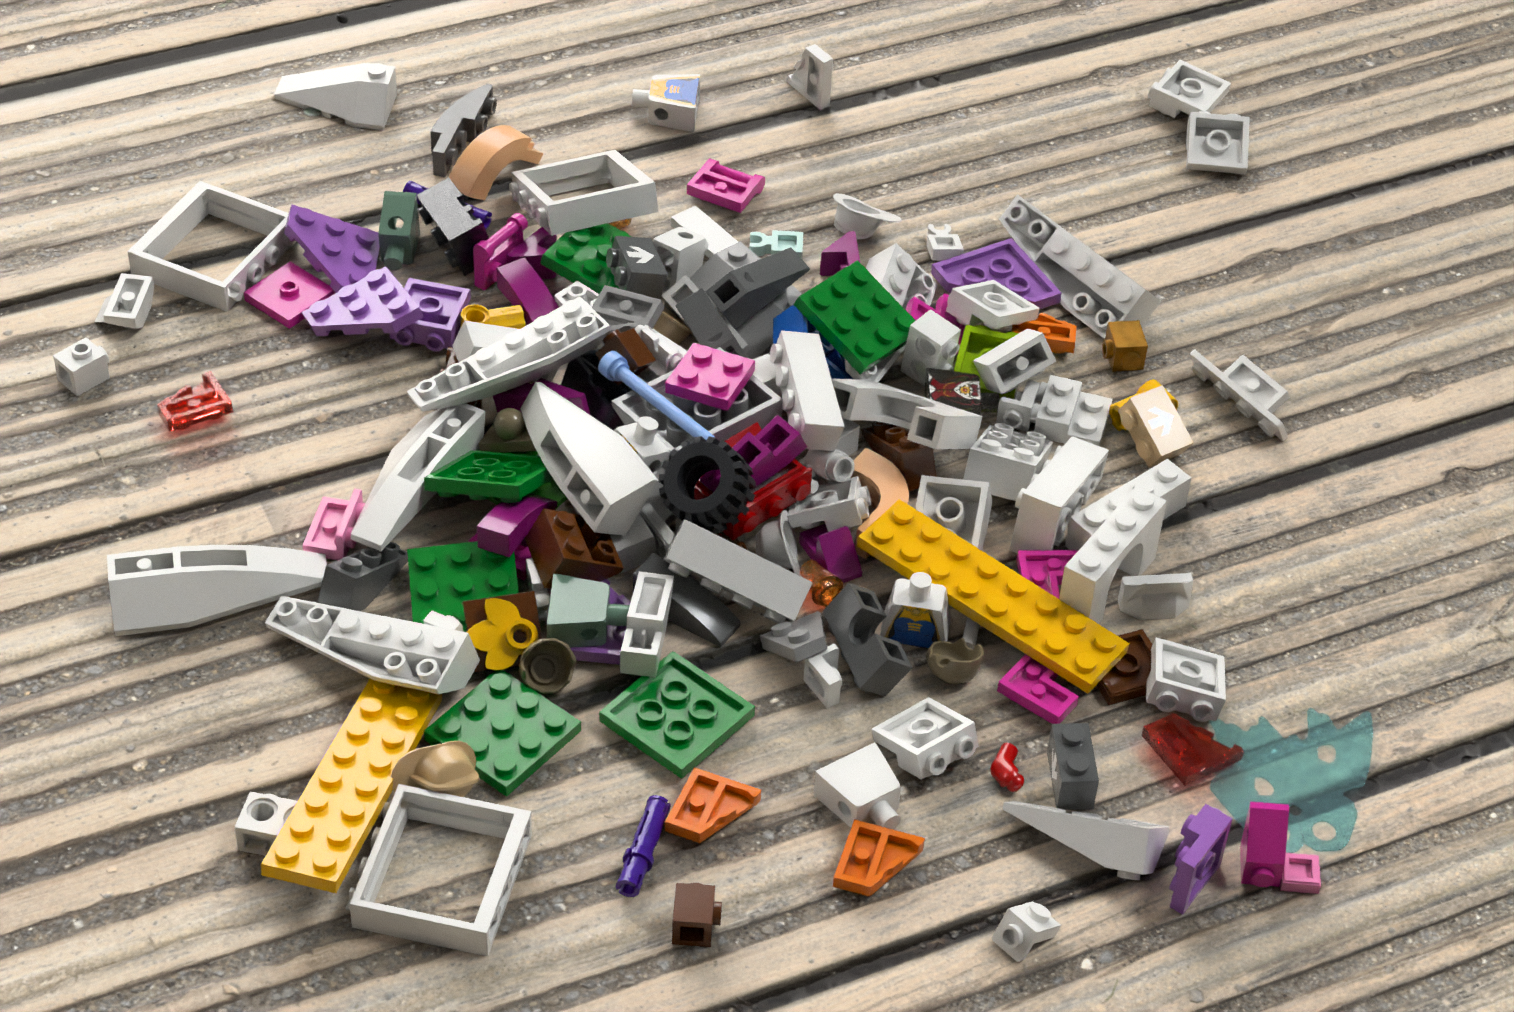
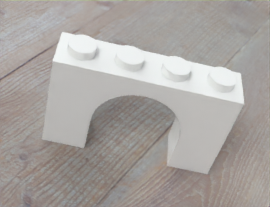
(928, 420)
(1122, 542)

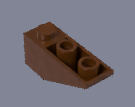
(908, 456)

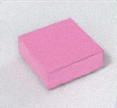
(1301, 874)

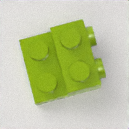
(975, 343)

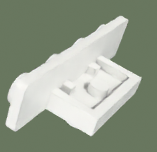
(1249, 387)

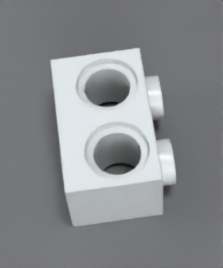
(930, 344)
(261, 822)

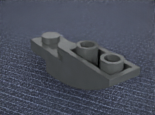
(459, 125)

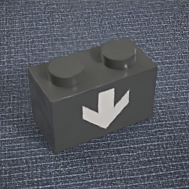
(637, 266)
(1072, 766)

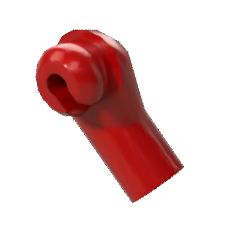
(1004, 770)

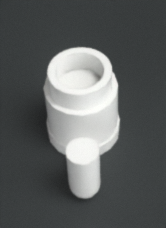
(831, 465)

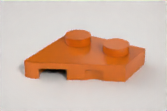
(1058, 333)
(708, 805)
(874, 857)

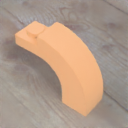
(487, 156)
(884, 484)

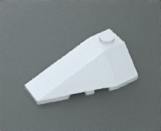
(356, 93)
(957, 506)
(1113, 843)

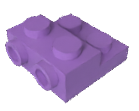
(441, 312)
(1198, 855)

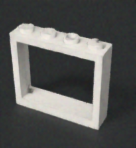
(631, 197)
(204, 199)
(453, 812)

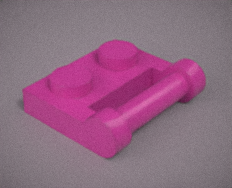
(725, 186)
(494, 251)

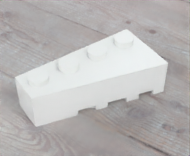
(1057, 495)

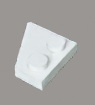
(813, 76)

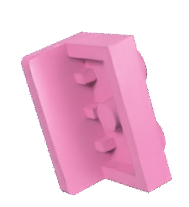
(333, 526)

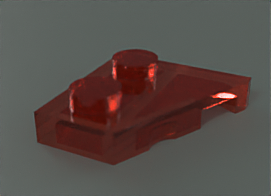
(195, 405)
(1188, 748)

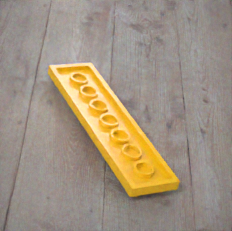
(995, 596)
(349, 787)

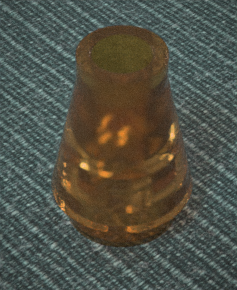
(825, 584)

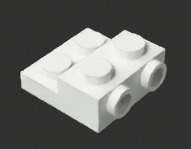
(1187, 90)
(1217, 142)
(989, 304)
(1069, 412)
(834, 502)
(1186, 680)
(927, 737)

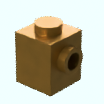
(1125, 346)

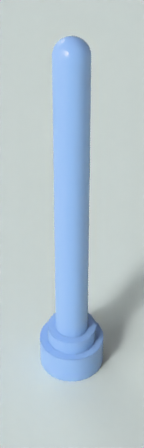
(616, 368)

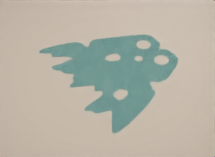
(1298, 774)

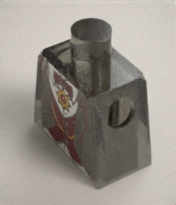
(959, 391)

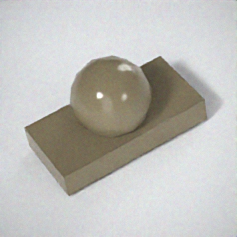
(507, 434)

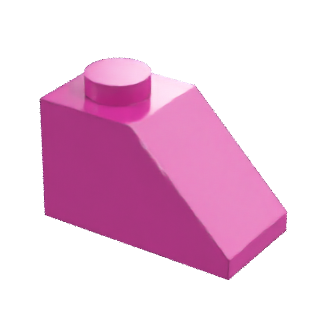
(1264, 844)

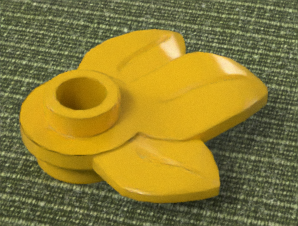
(497, 634)

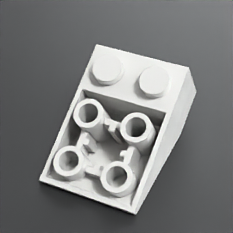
(1007, 459)

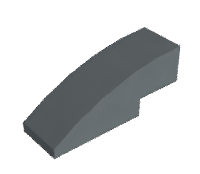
(694, 605)

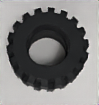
(687, 468)

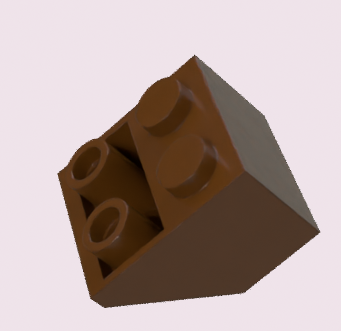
(569, 547)

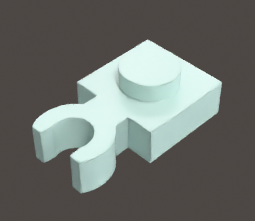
(780, 240)

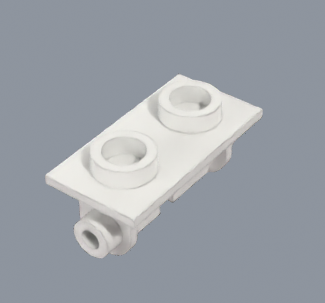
(665, 356)

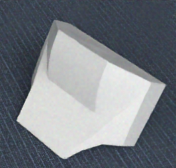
(129, 302)
(1155, 595)

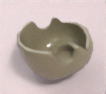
(954, 661)
(547, 665)

